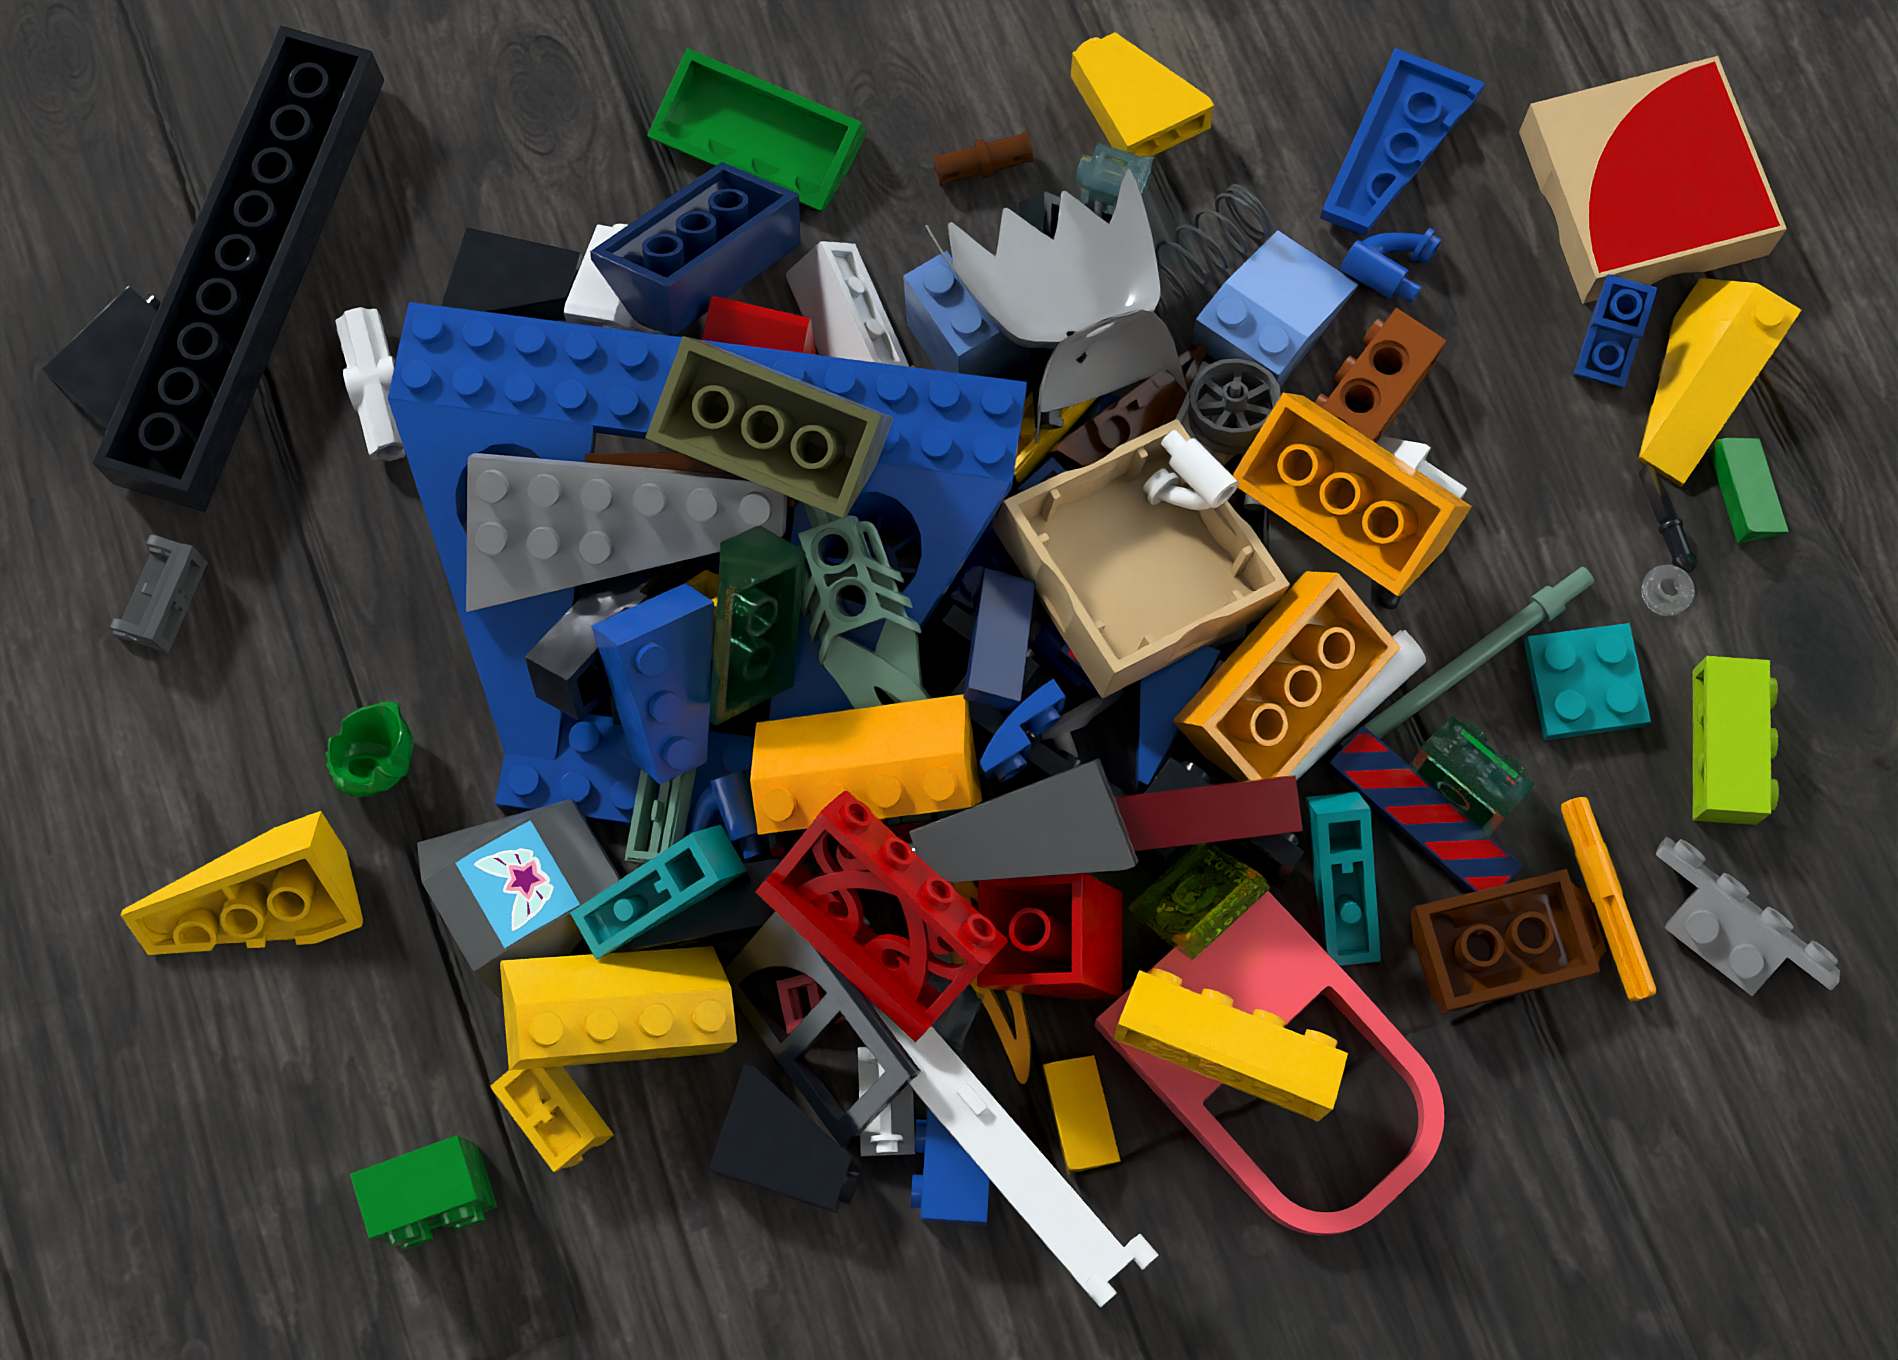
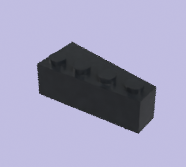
(567, 661)

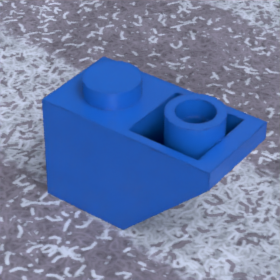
(951, 1182)

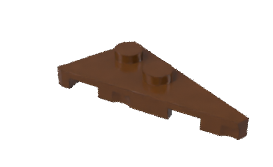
(1130, 416)

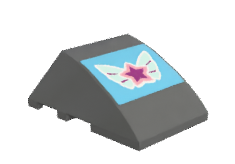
(513, 885)

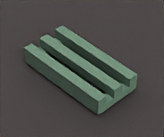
(667, 812)

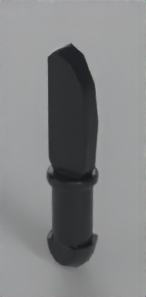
(1670, 525)

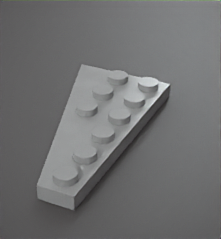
(576, 523)

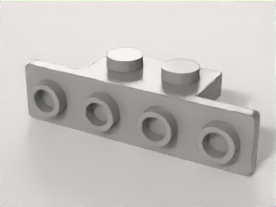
(1733, 930)

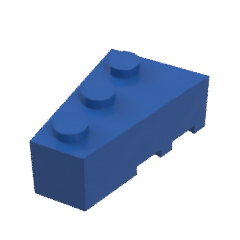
(661, 678)

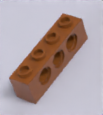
(1404, 346)

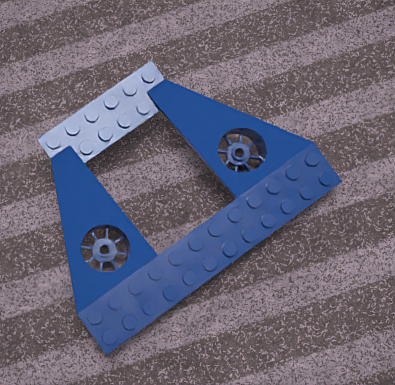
(547, 390)

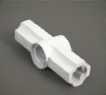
(369, 380)

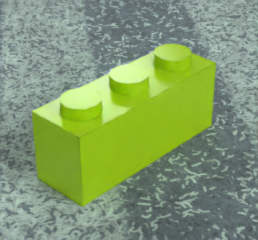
(1733, 740)

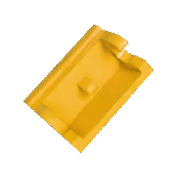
(552, 1114)

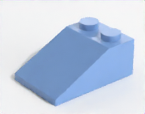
(1273, 307)

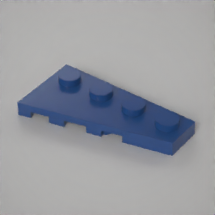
(1401, 129)

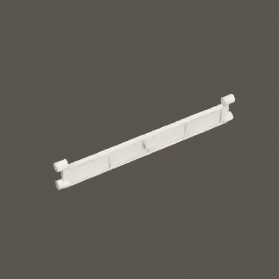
(1018, 1166)

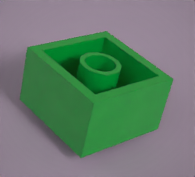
(424, 1192)

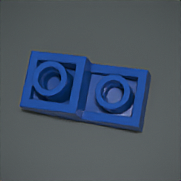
(1615, 331)
(1010, 745)

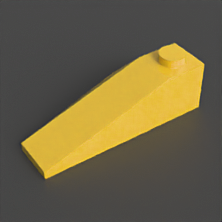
(1710, 362)
(269, 889)

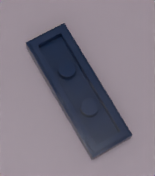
(999, 640)

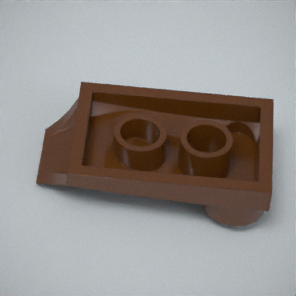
(1506, 940)

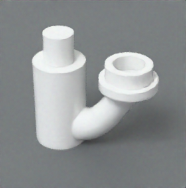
(1206, 476)

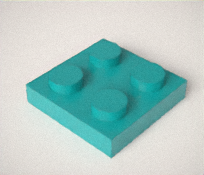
(1586, 681)

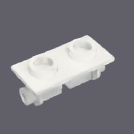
(894, 1127)

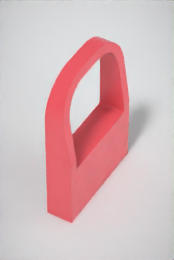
(1279, 968)

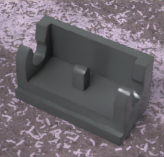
(161, 595)

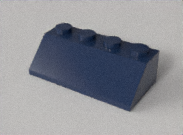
(699, 246)

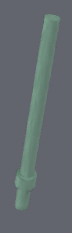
(1543, 606)

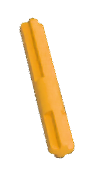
(1608, 898)

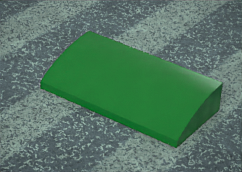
(758, 128)

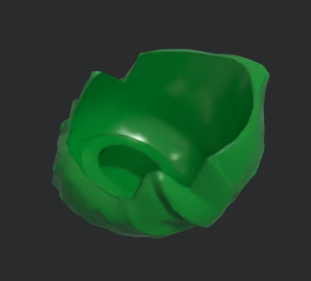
(370, 750)

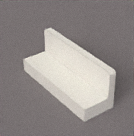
(843, 305)

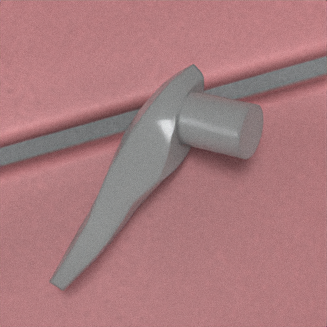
(1075, 719)

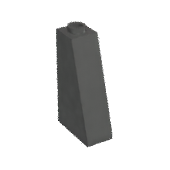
(1037, 830)

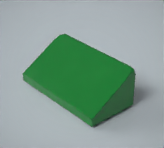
(1747, 489)

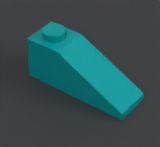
(1344, 876)
(659, 890)

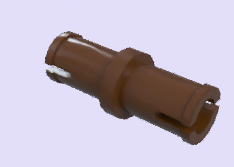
(983, 158)

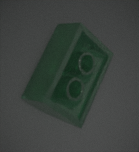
(754, 621)

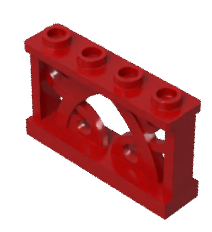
(837, 931)

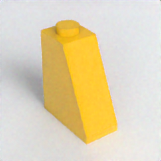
(1136, 97)

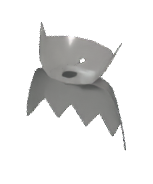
(1086, 282)

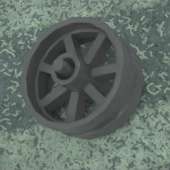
(1234, 403)

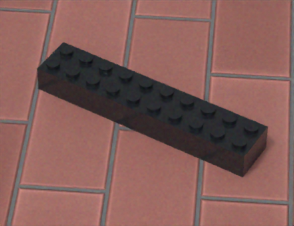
(240, 270)

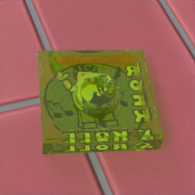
(1198, 898)

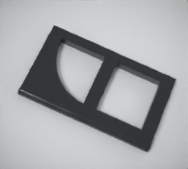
(783, 946)

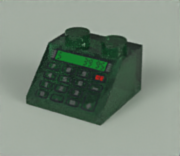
(1472, 773)

